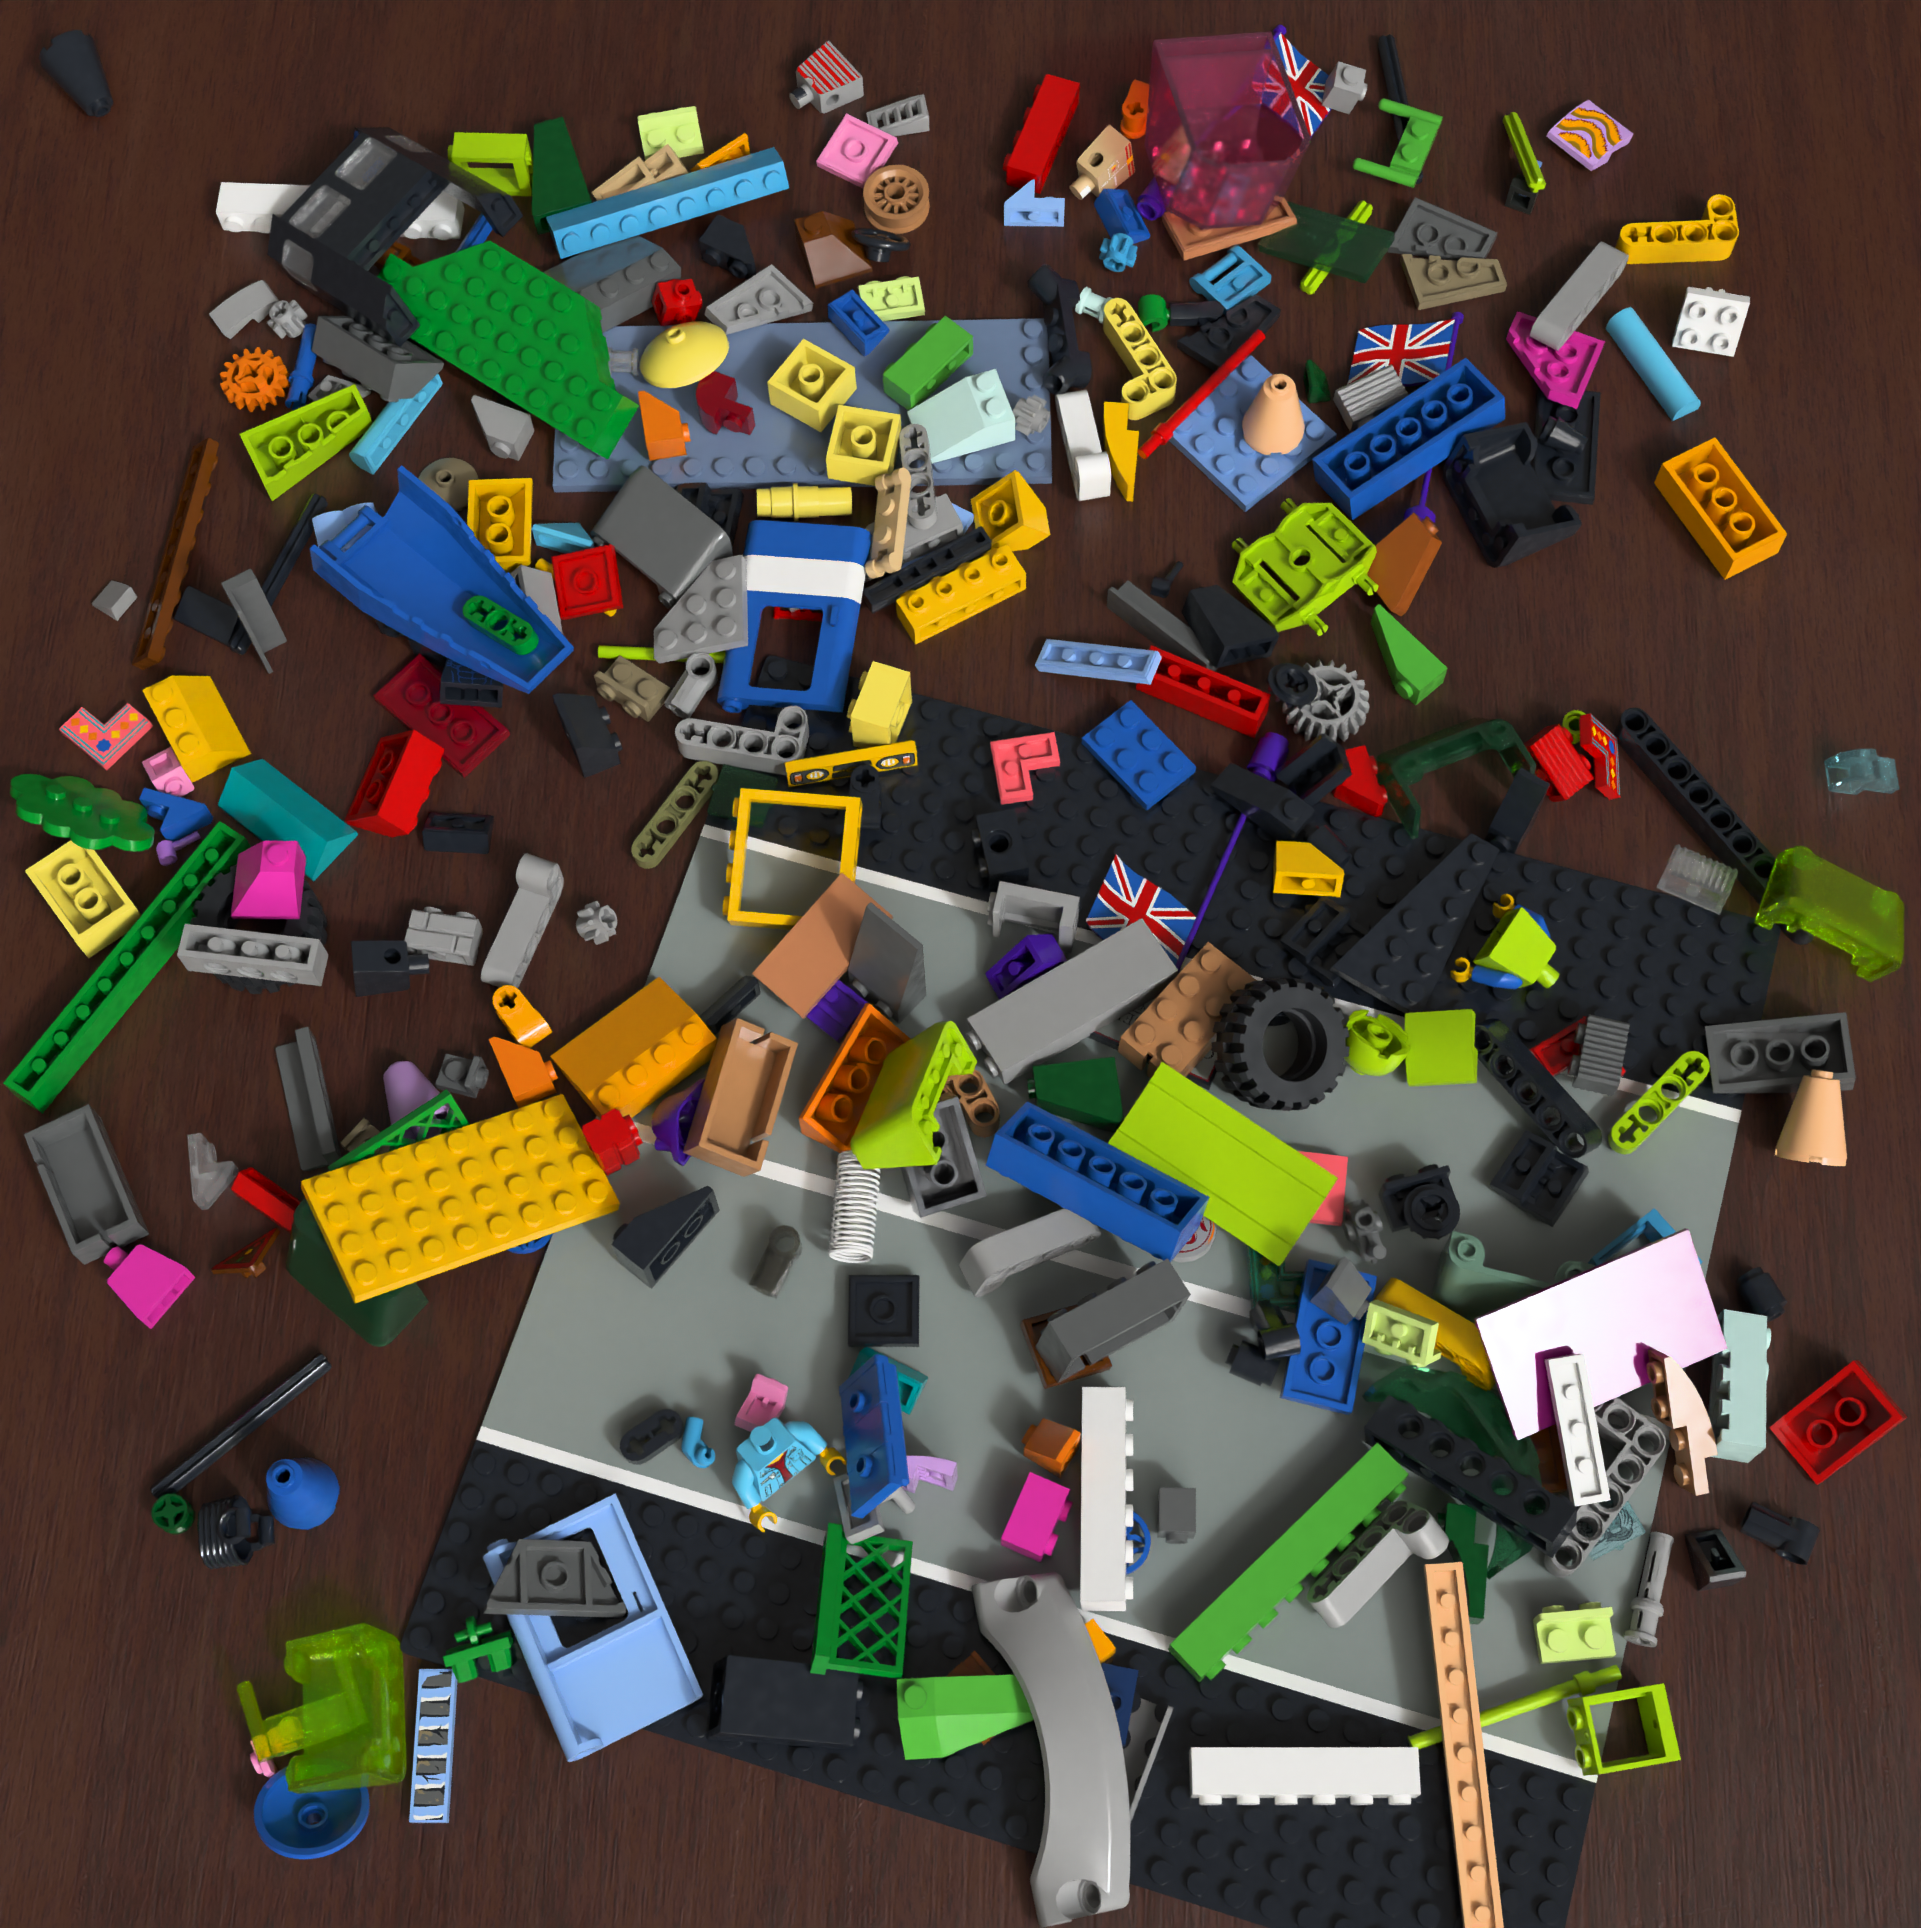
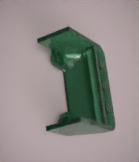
(1410, 761)

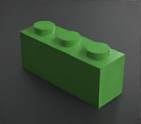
(927, 363)

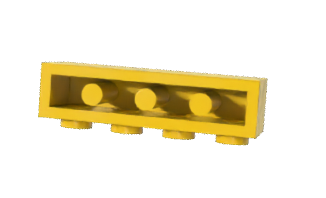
(960, 593)

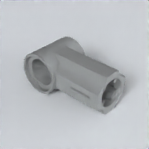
(692, 687)

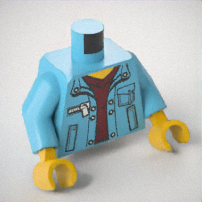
(774, 1457)

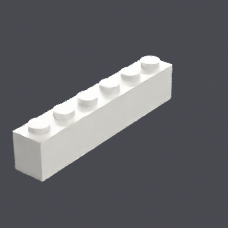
(1104, 1499)
(1304, 1773)

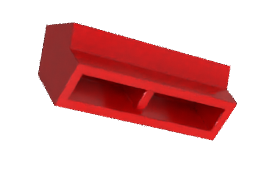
(266, 1197)

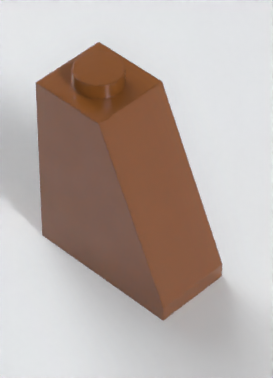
(1404, 561)

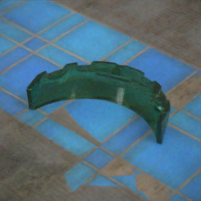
(1471, 1414)

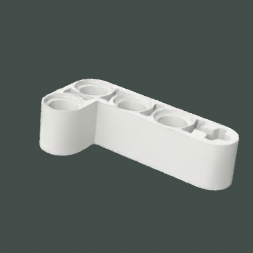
(1085, 457)

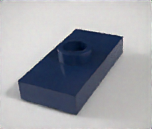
(1122, 1687)

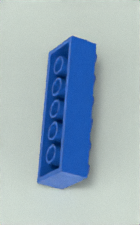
(1408, 438)
(1097, 1181)

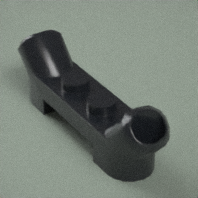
(1059, 296)

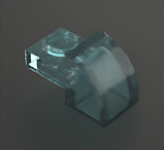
(1859, 771)

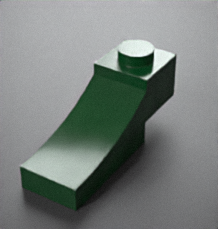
(1459, 1525)

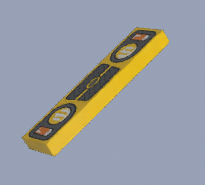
(843, 763)

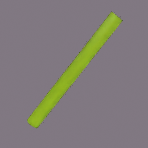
(643, 653)

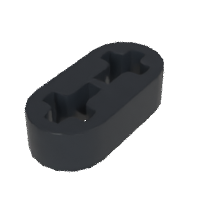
(655, 1444)

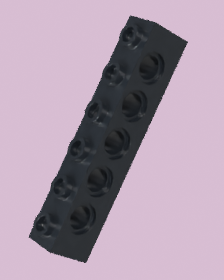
(1542, 1531)

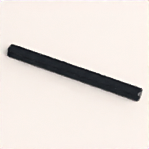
(1394, 82)
(283, 563)
(241, 1426)

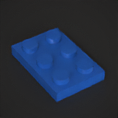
(1138, 755)

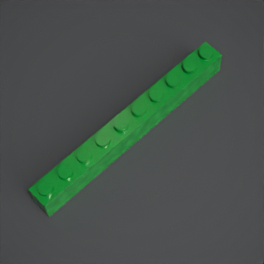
(122, 974)

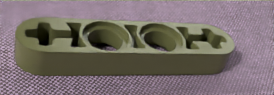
(672, 812)

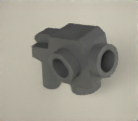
(1363, 1228)

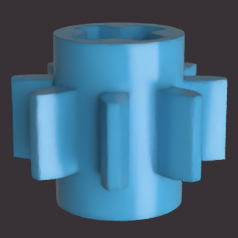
(1118, 252)

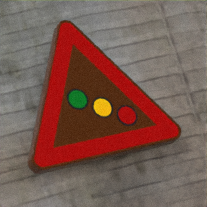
(248, 1259)

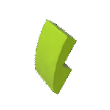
(1441, 1048)

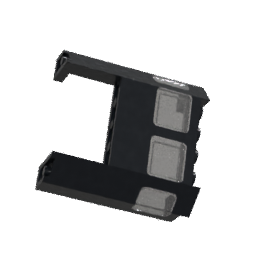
(360, 211)

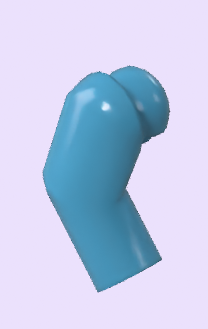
(693, 1446)

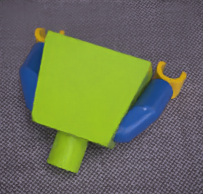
(1514, 952)

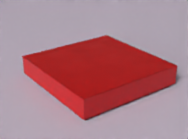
(587, 582)

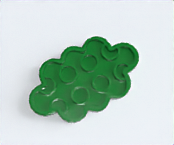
(80, 812)

